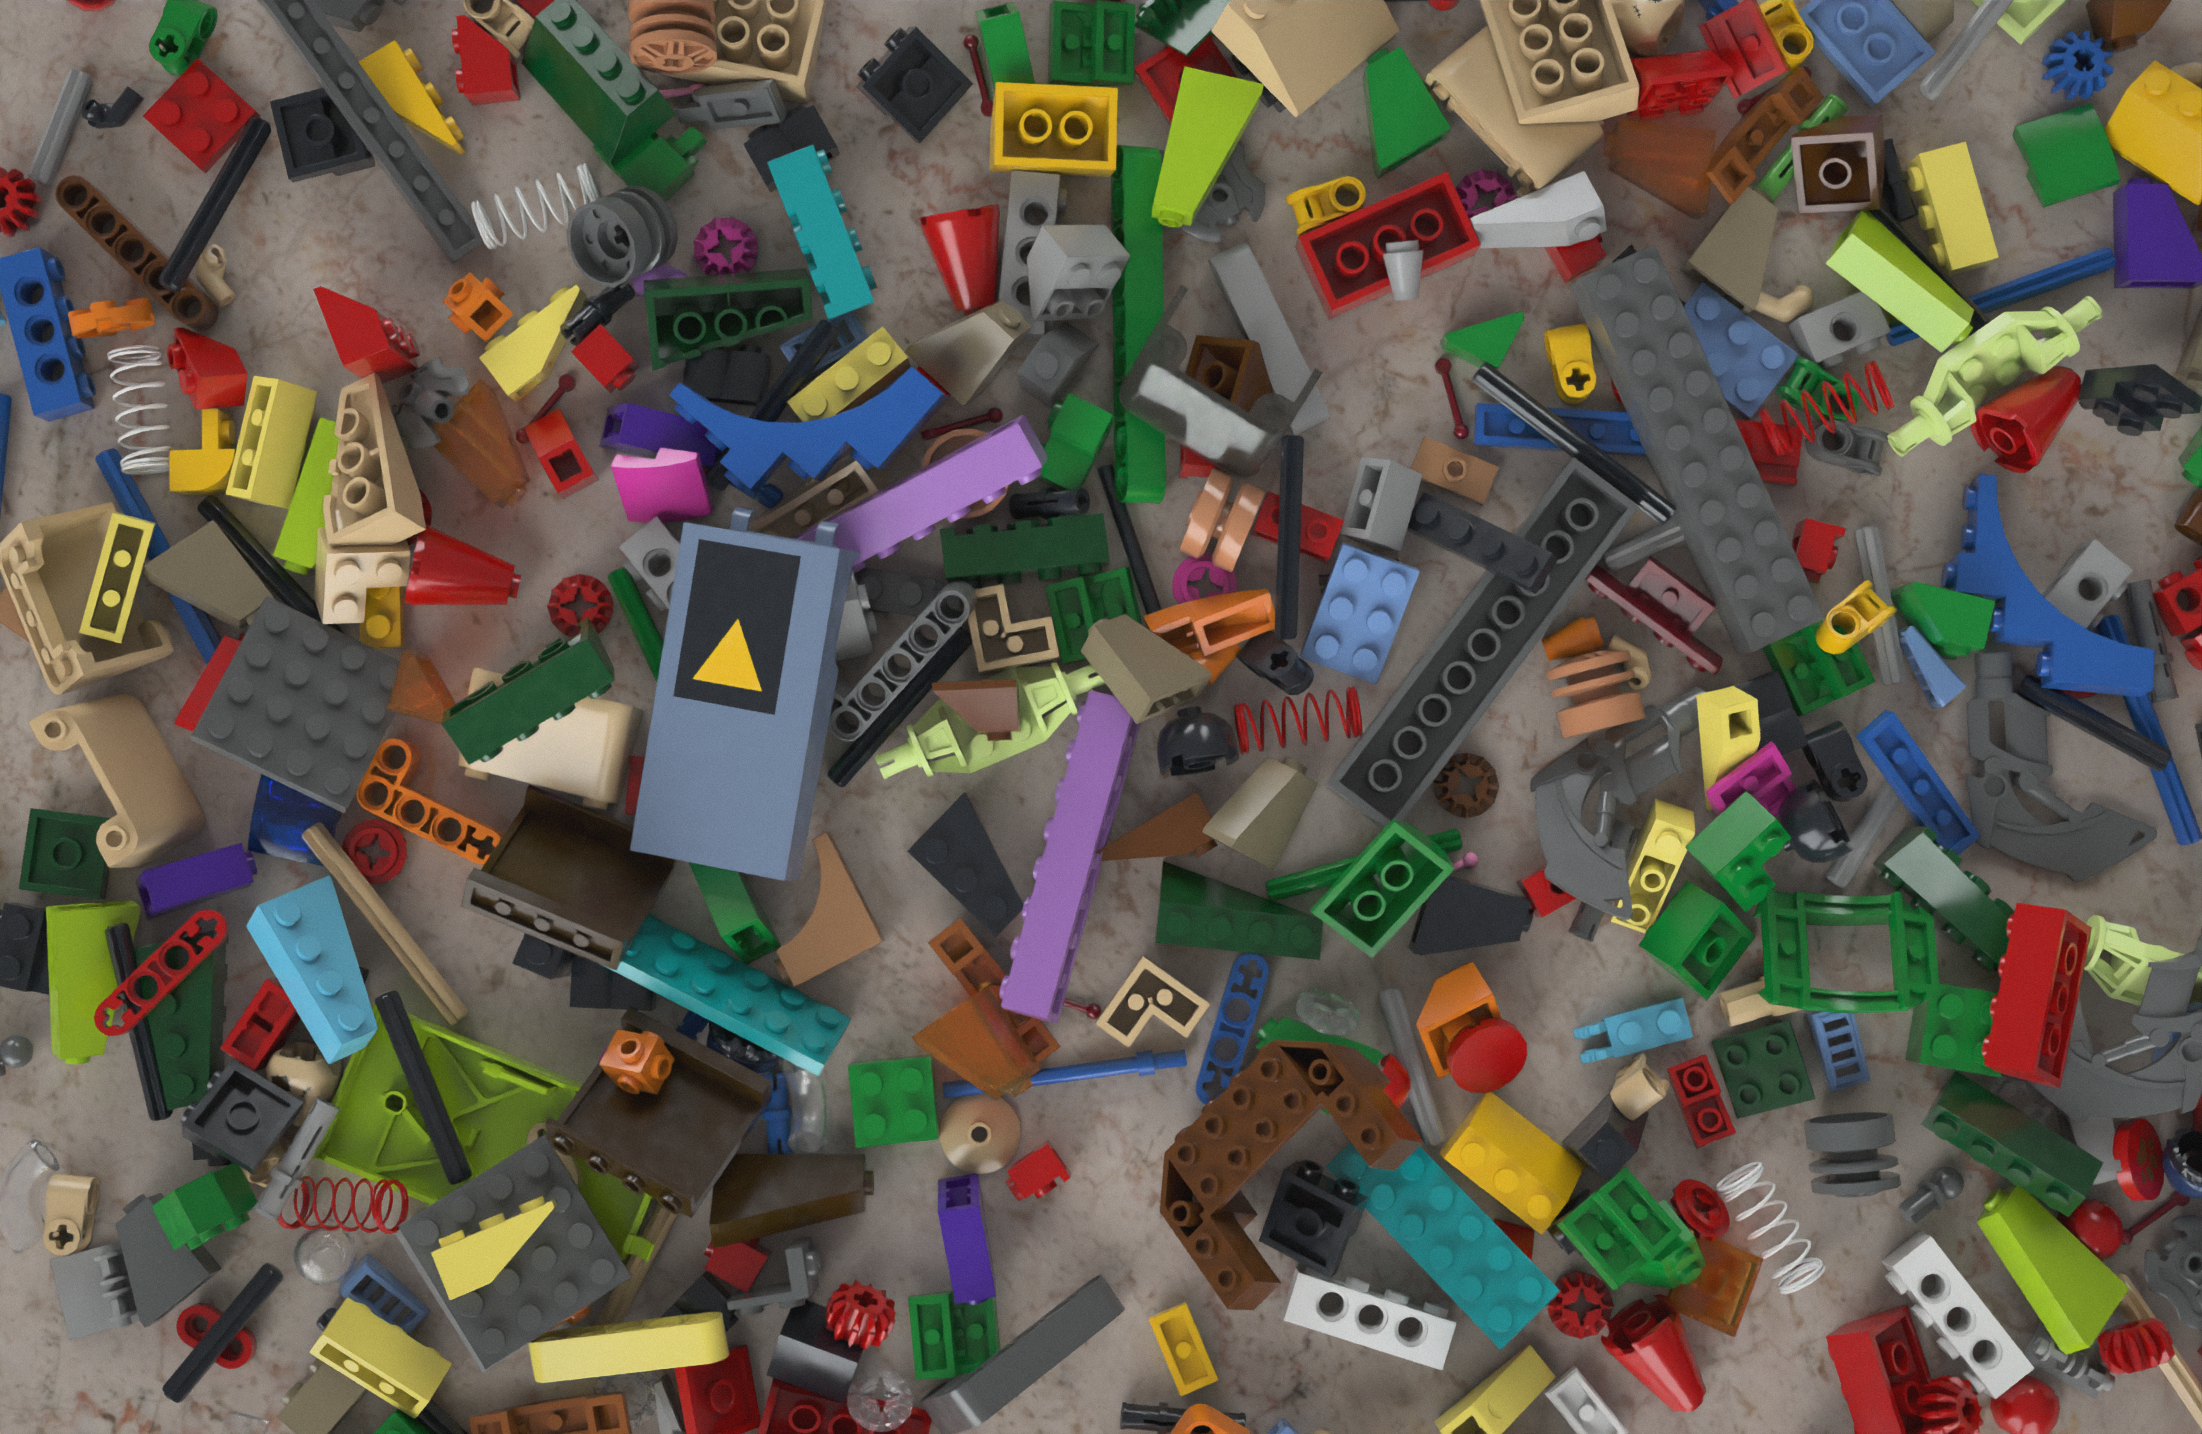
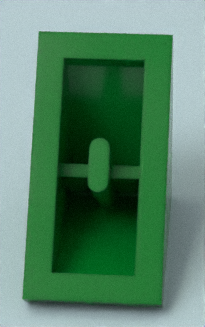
(1484, 341)

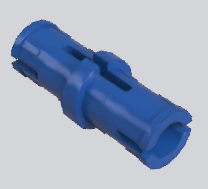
(778, 1115)

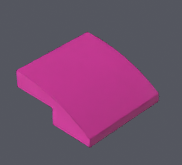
(664, 487)
(1761, 775)

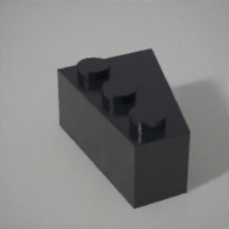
(968, 867)

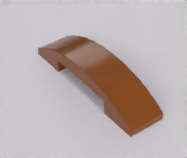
(1760, 131)
(976, 970)
(567, 1415)

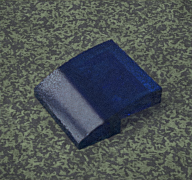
(282, 817)

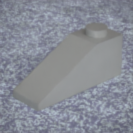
(1545, 218)

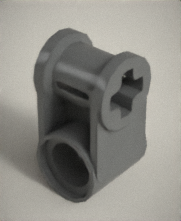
(1855, 449)

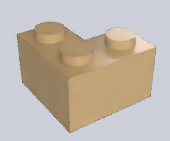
(346, 573)
(1006, 645)
(1147, 993)

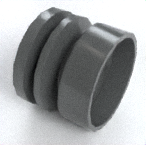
(622, 235)
(1852, 1153)

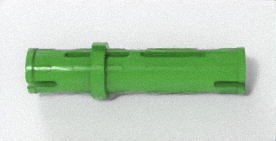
(1774, 181)

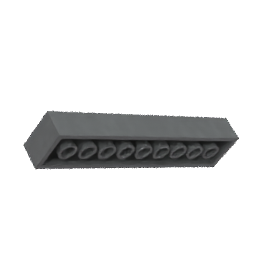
(1696, 450)
(1479, 651)

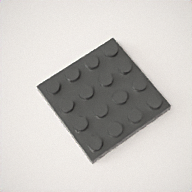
(301, 705)
(548, 1279)

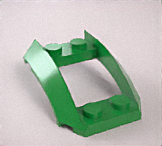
(1787, 960)

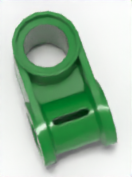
(184, 31)
(1814, 377)

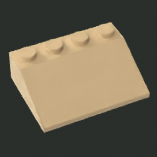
(765, 43)
(1304, 44)
(1562, 59)

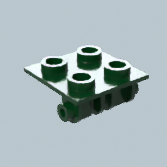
(1180, 22)
(1763, 1069)

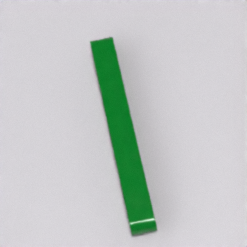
(1136, 311)

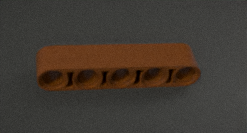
(120, 245)

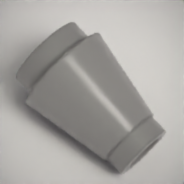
(1404, 267)

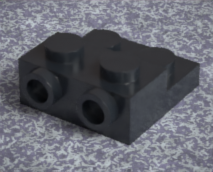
(913, 82)
(317, 137)
(2136, 397)
(24, 948)
(240, 1116)
(1313, 1216)

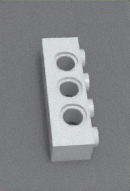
(1426, 1346)
(2003, 1360)

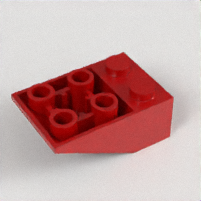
(1678, 83)

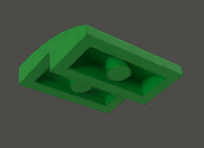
(1091, 43)
(2067, 155)
(1084, 601)
(1814, 675)
(1619, 1228)
(951, 1336)

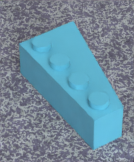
(316, 966)

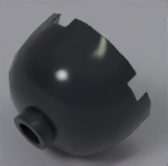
(1195, 743)
(1813, 825)

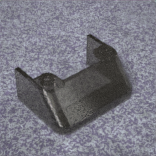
(1198, 416)

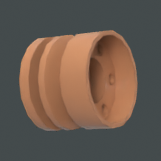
(672, 35)
(1595, 693)

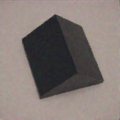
(810, 1355)

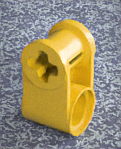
(1788, 27)
(1323, 203)
(1570, 355)
(1858, 615)

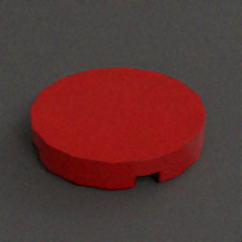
(1487, 1055)

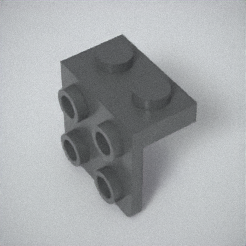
(803, 1268)

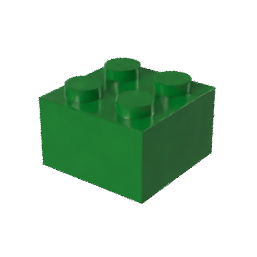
(1952, 1030)
(894, 1100)

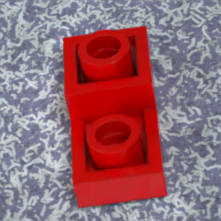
(1700, 1101)

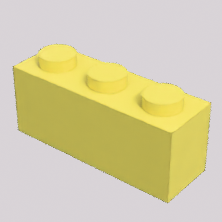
(1952, 209)
(852, 379)
(271, 442)
(117, 577)
(381, 1357)

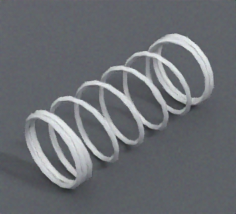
(484, 225)
(135, 466)
(1748, 1182)

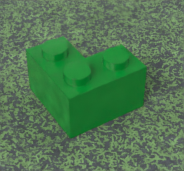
(1075, 442)
(1737, 847)
(202, 1207)

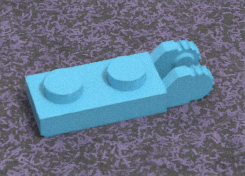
(1637, 1030)

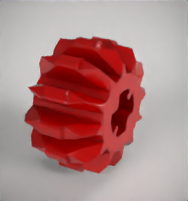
(19, 199)
(860, 1315)
(2136, 1346)
(1950, 1407)

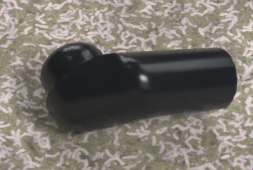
(112, 114)

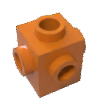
(477, 306)
(637, 1061)

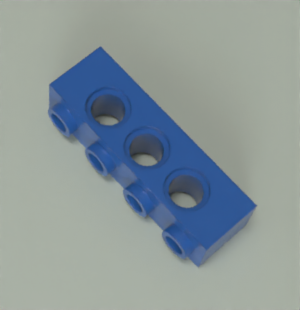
(18, 280)

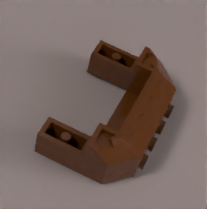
(1247, 1129)

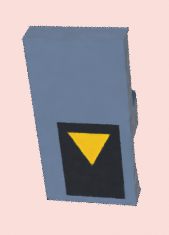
(743, 698)

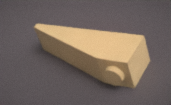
(818, 500)

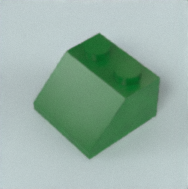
(1946, 618)
(1697, 939)
(1676, 1263)

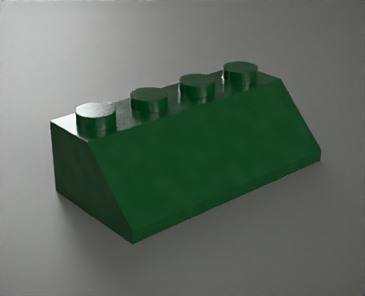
(593, 80)

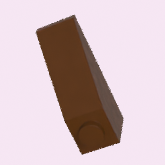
(1167, 834)

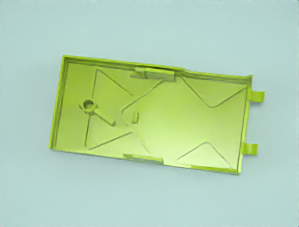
(492, 1108)

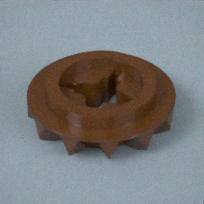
(1460, 803)

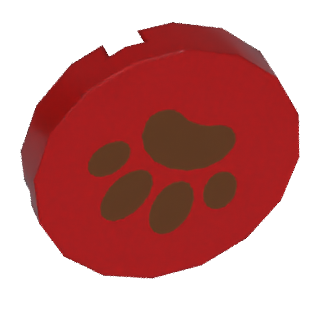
(2140, 1158)

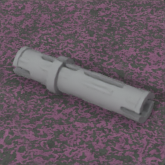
(296, 1159)

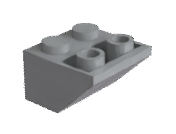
(1073, 271)

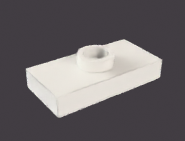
(1582, 1405)

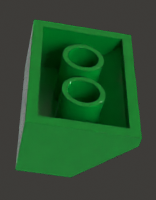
(1384, 886)

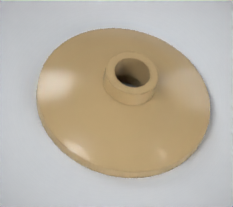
(993, 1115)

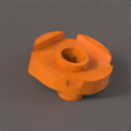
(106, 319)

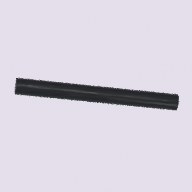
(1130, 541)

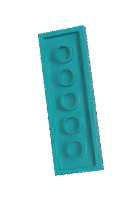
(733, 995)
(1452, 1241)

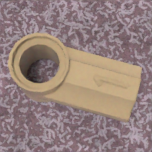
(1745, 1004)

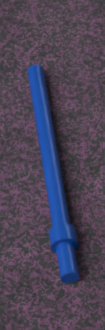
(1144, 1062)

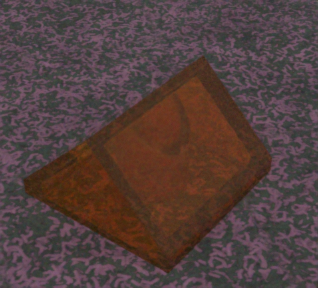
(419, 688)
(1722, 1288)

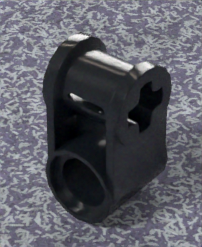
(1277, 663)
(1833, 758)

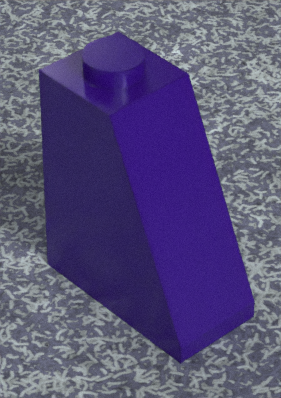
(2152, 239)
(646, 430)
(195, 880)
(966, 1239)

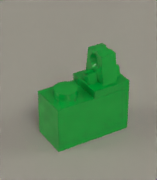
(660, 163)

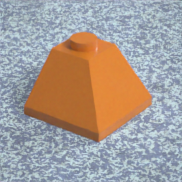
(1453, 1004)

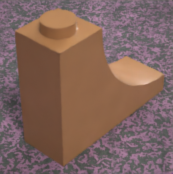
(837, 927)

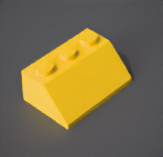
(1054, 129)
(2161, 129)
(1513, 1161)

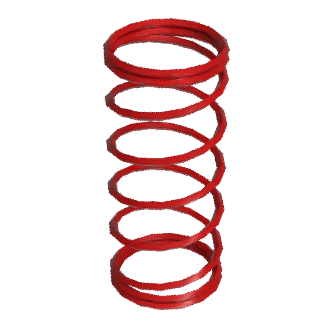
(1774, 433)
(1352, 722)
(374, 1208)

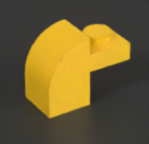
(208, 469)

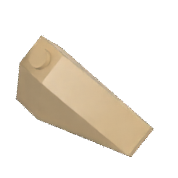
(373, 484)

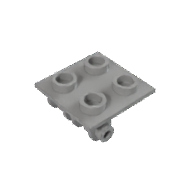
(94, 1290)
(2079, 1369)

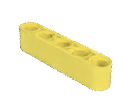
(629, 1347)

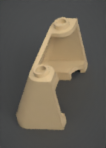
(1478, 93)
(49, 577)
(576, 754)
(136, 772)

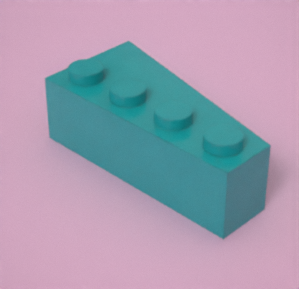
(821, 231)

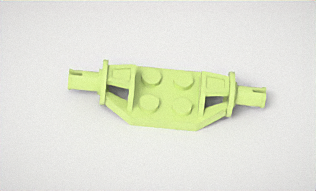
(1987, 363)
(945, 732)
(2129, 969)

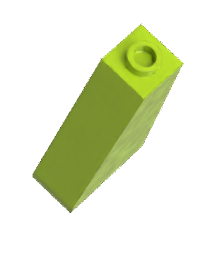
(1203, 134)
(1900, 282)
(305, 515)
(82, 973)
(2052, 1268)

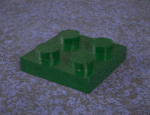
(64, 855)

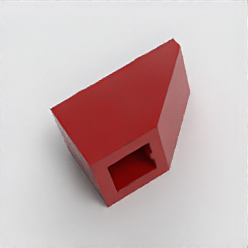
(487, 67)
(207, 370)
(560, 454)

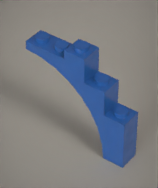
(759, 447)
(2023, 617)

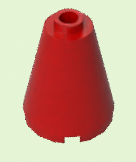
(966, 254)
(2027, 418)
(457, 573)
(1657, 1352)

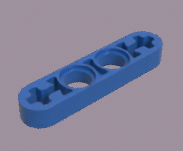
(1226, 1027)

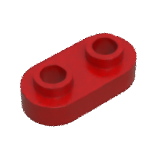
(192, 1335)

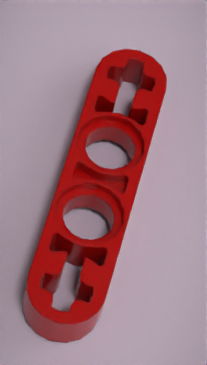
(165, 976)

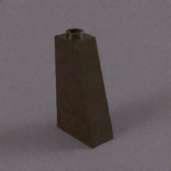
(786, 1192)

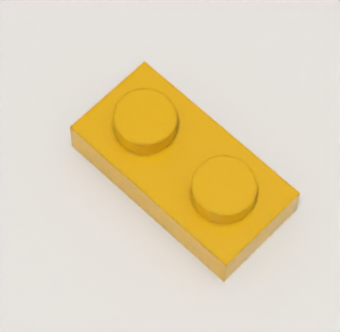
(383, 618)
(1183, 1349)

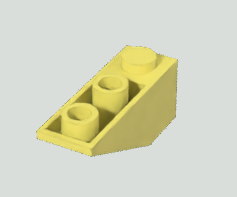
(531, 351)
(1727, 732)
(1656, 861)
(480, 1257)
(1499, 1398)

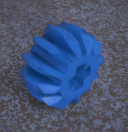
(2064, 56)

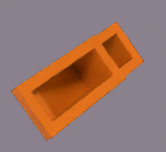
(1214, 621)

